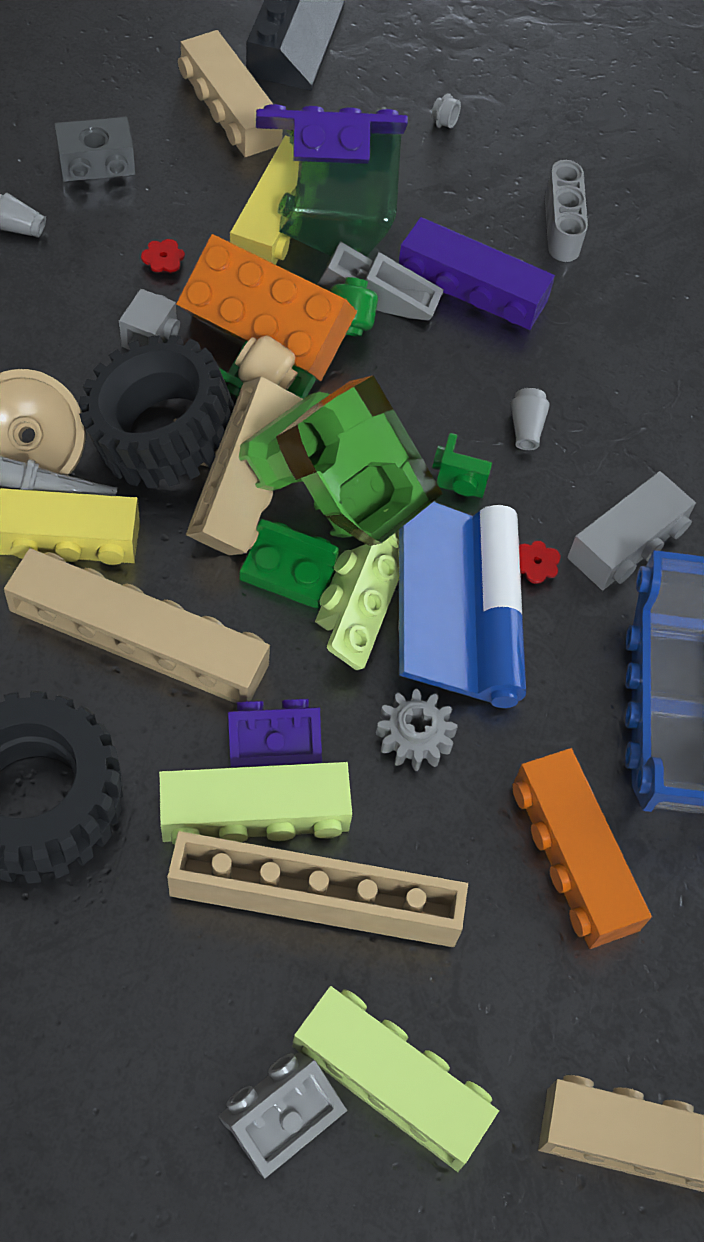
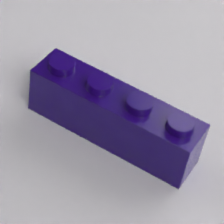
(477, 273)

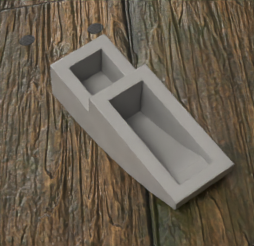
(397, 288)

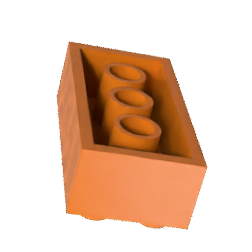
(258, 299)

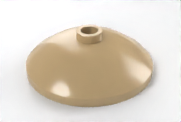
(46, 406)

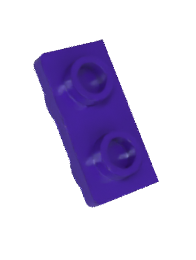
(274, 735)

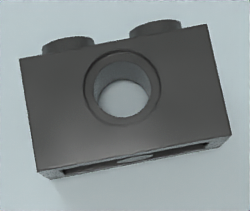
(95, 148)

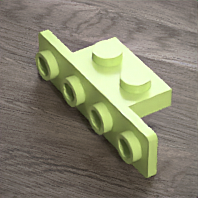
(359, 599)

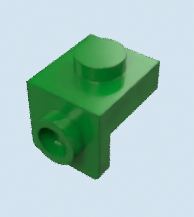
(460, 472)

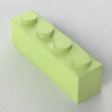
(256, 802)
(396, 1077)

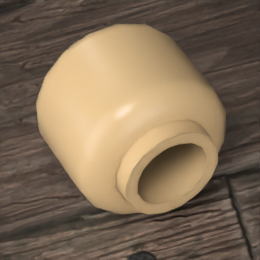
(266, 359)

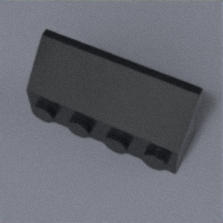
(291, 40)

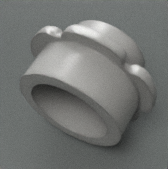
(446, 111)

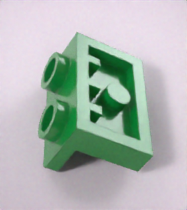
(290, 563)

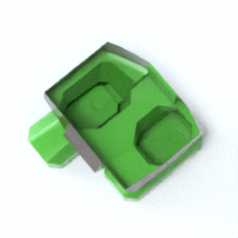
(350, 459)

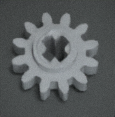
(400, 732)

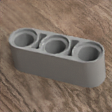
(566, 210)

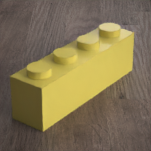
(259, 221)
(69, 525)

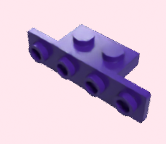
(331, 135)

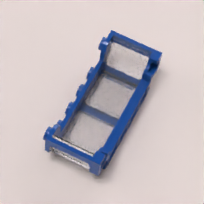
(667, 684)

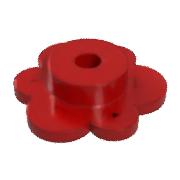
(163, 256)
(538, 561)

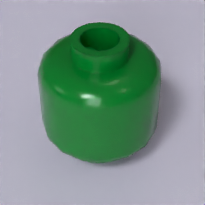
(362, 299)

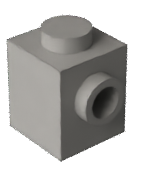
(148, 316)

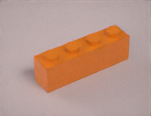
(580, 849)

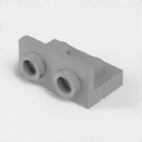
(282, 1111)

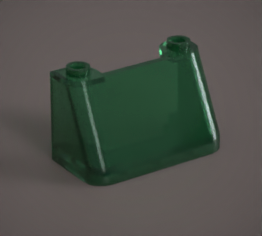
(344, 199)

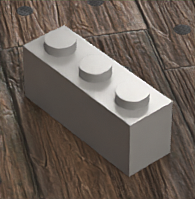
(631, 531)

